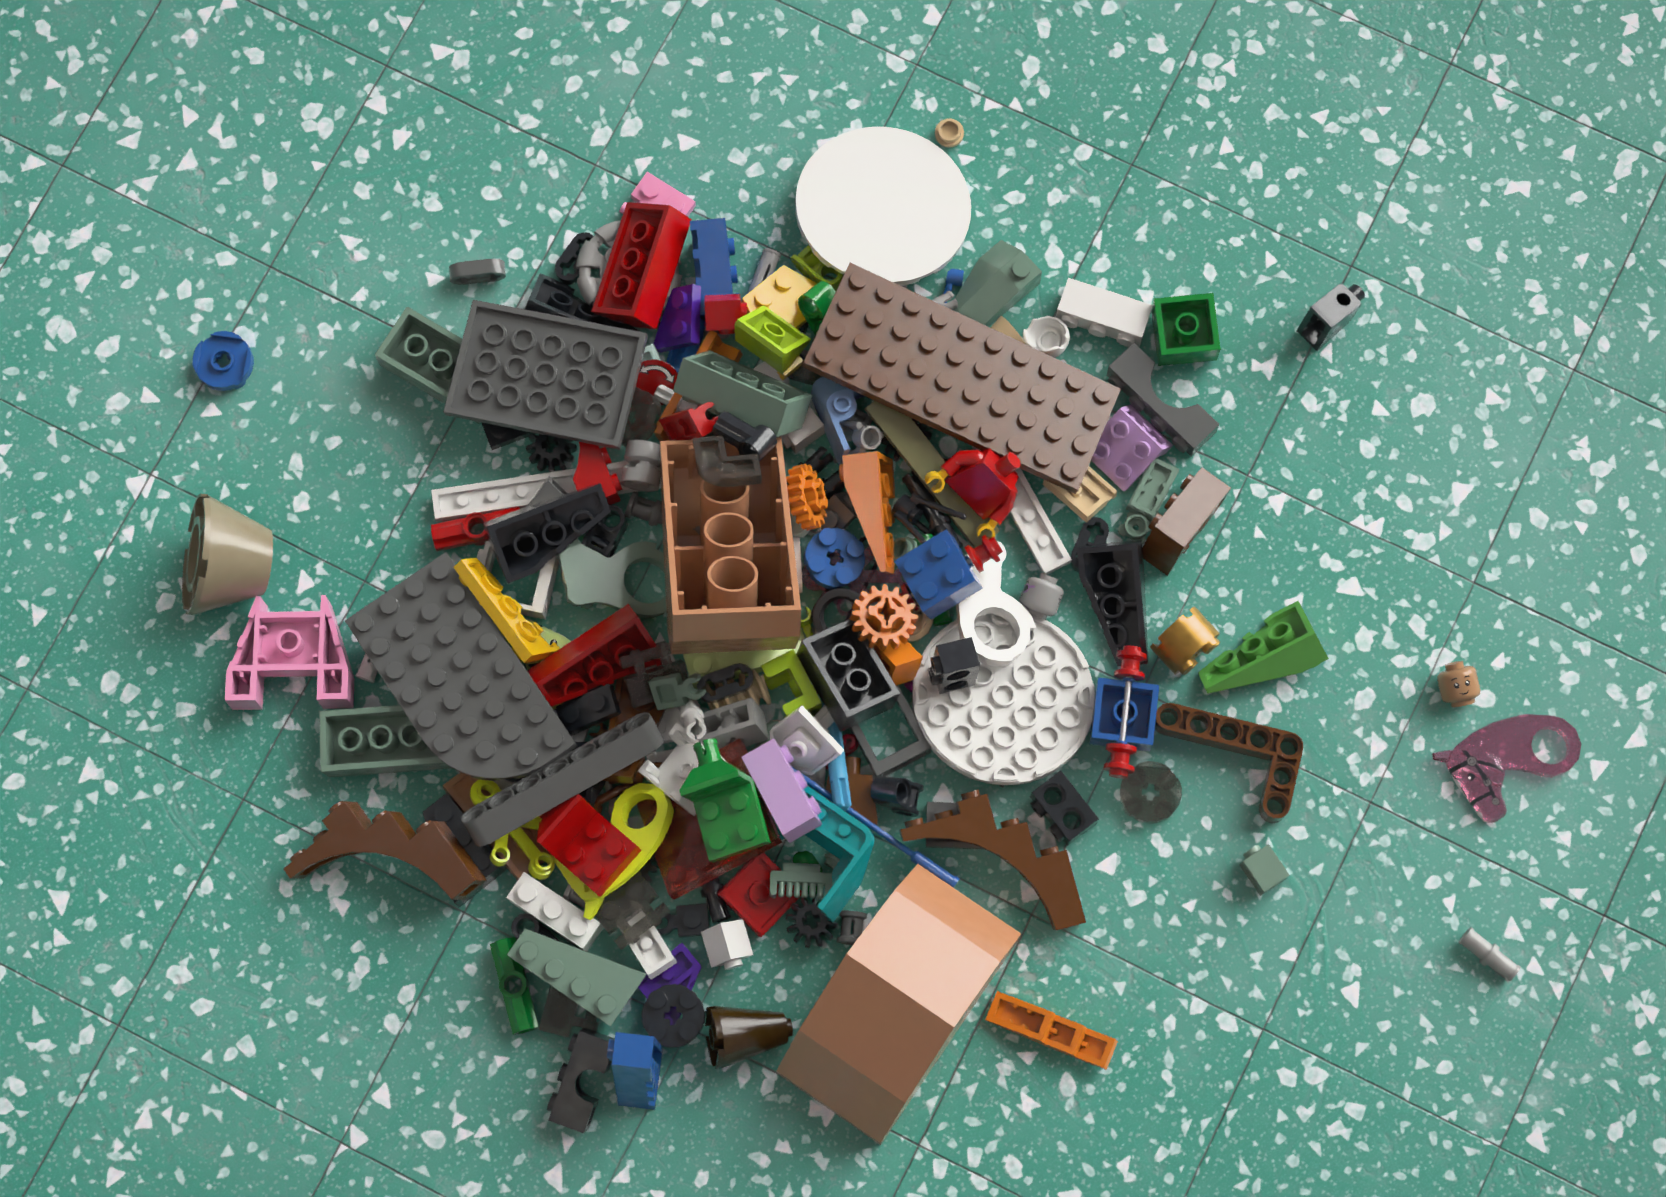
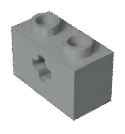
(736, 721)

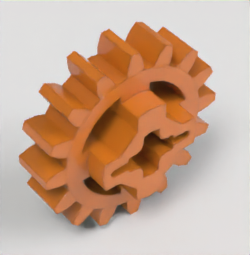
(806, 497)
(872, 622)

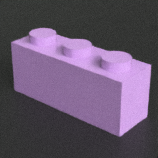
(783, 789)

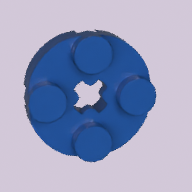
(213, 348)
(849, 550)

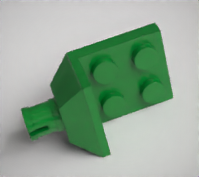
(724, 804)

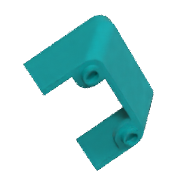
(846, 840)

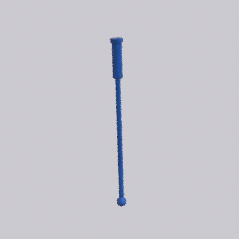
(916, 857)

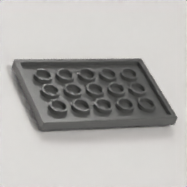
(546, 374)

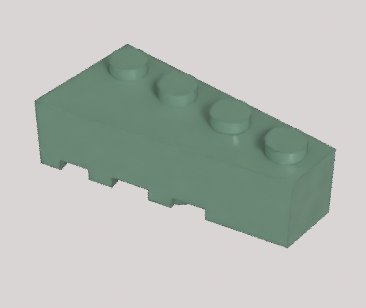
(583, 977)

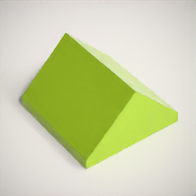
(770, 338)

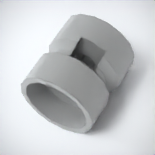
(642, 466)

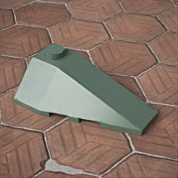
(997, 283)

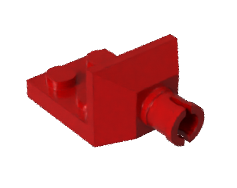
(586, 843)

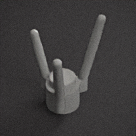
(863, 437)

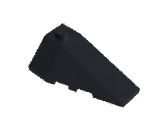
(558, 299)

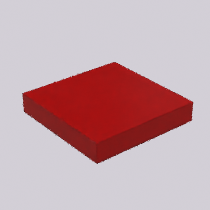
(750, 897)

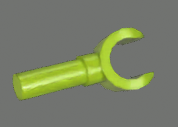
(806, 623)

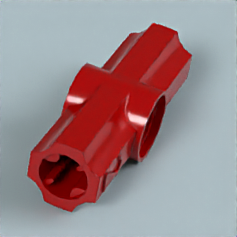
(458, 532)

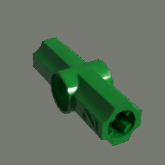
(518, 1005)

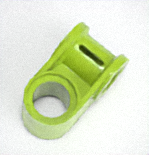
(813, 268)

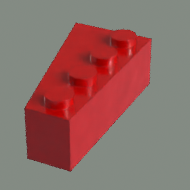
(592, 658)

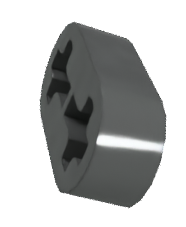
(477, 271)

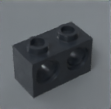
(954, 665)
(1070, 804)

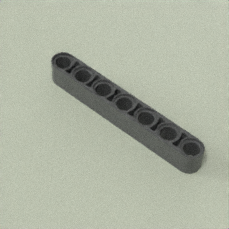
(562, 779)

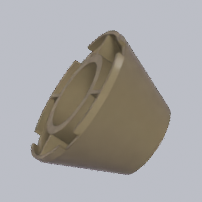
(225, 557)

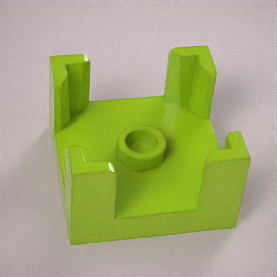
(789, 669)

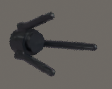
(909, 513)

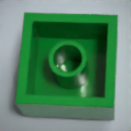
(1185, 329)

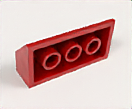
(642, 264)

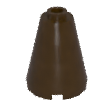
(743, 1033)

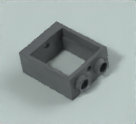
(902, 757)

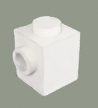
(727, 944)

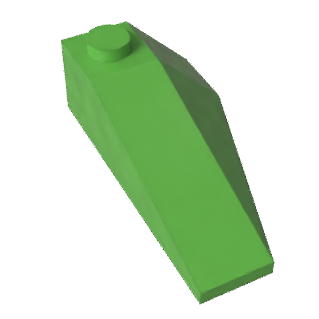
(1277, 650)

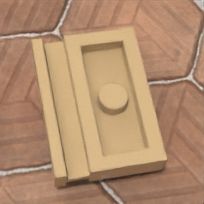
(1089, 499)

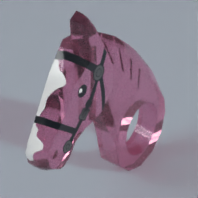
(1483, 757)

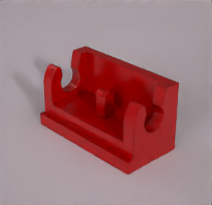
(688, 423)

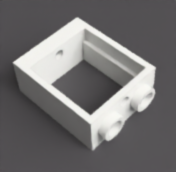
(544, 585)

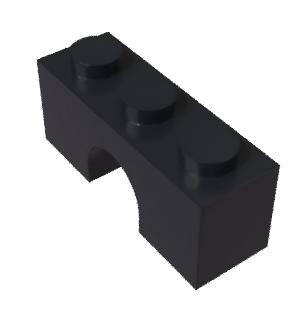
(571, 1104)

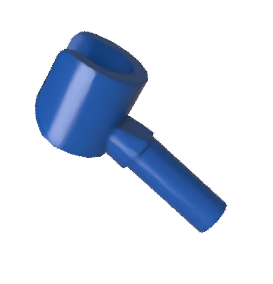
(955, 278)

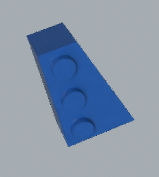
(712, 258)

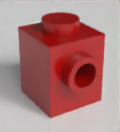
(723, 312)

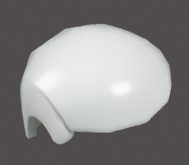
(1047, 335)

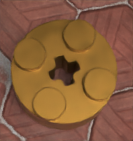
(1186, 641)

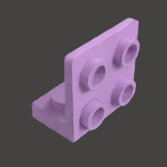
(1128, 447)

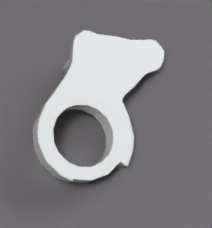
(994, 601)

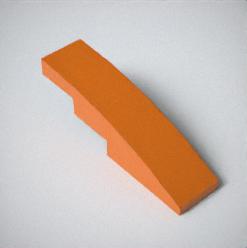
(1051, 1030)

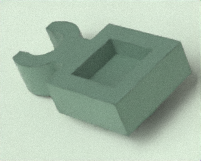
(672, 692)

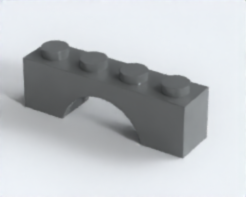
(1186, 426)

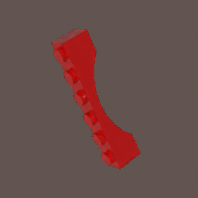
(593, 470)

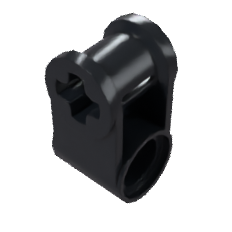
(604, 536)
(897, 795)

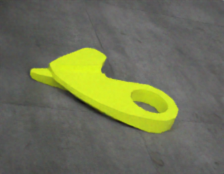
(646, 838)

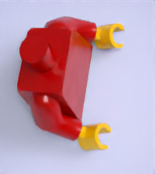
(982, 482)

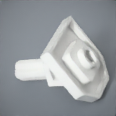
(807, 739)

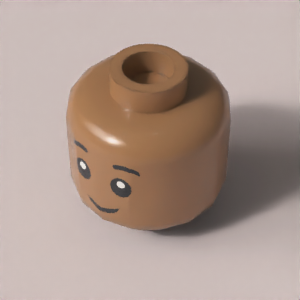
(1458, 684)

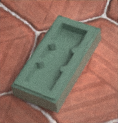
(1152, 489)

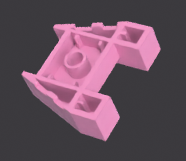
(290, 647)

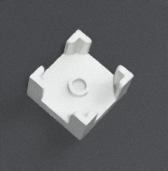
(675, 768)

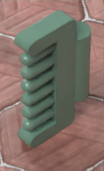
(797, 875)

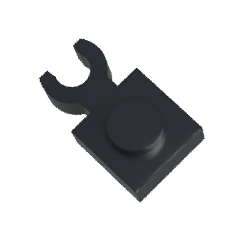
(689, 920)

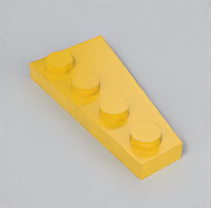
(504, 612)

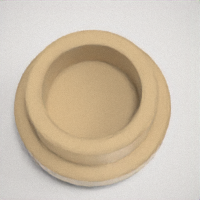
(949, 132)

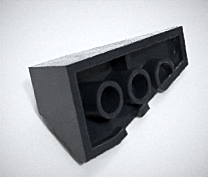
(537, 533)
(1117, 592)

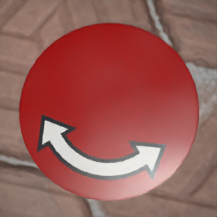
(656, 373)

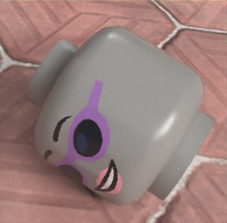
(1041, 596)

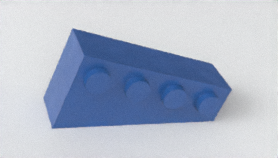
(635, 1069)

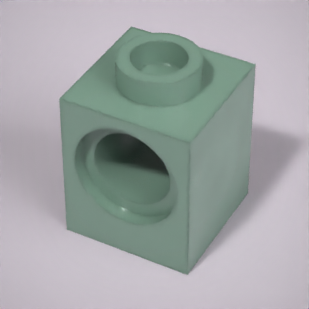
(1263, 868)

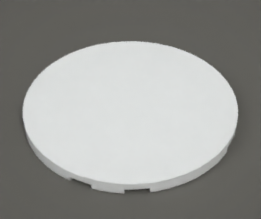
(883, 204)
(1018, 716)

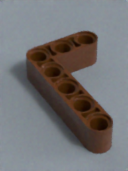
(1241, 744)

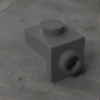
(839, 511)

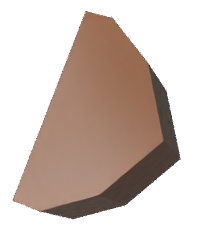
(737, 577)
(896, 1002)

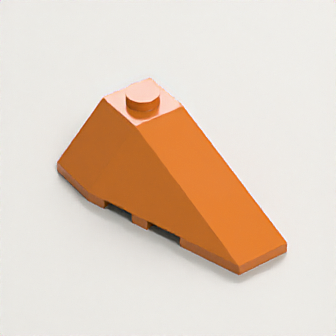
(870, 486)

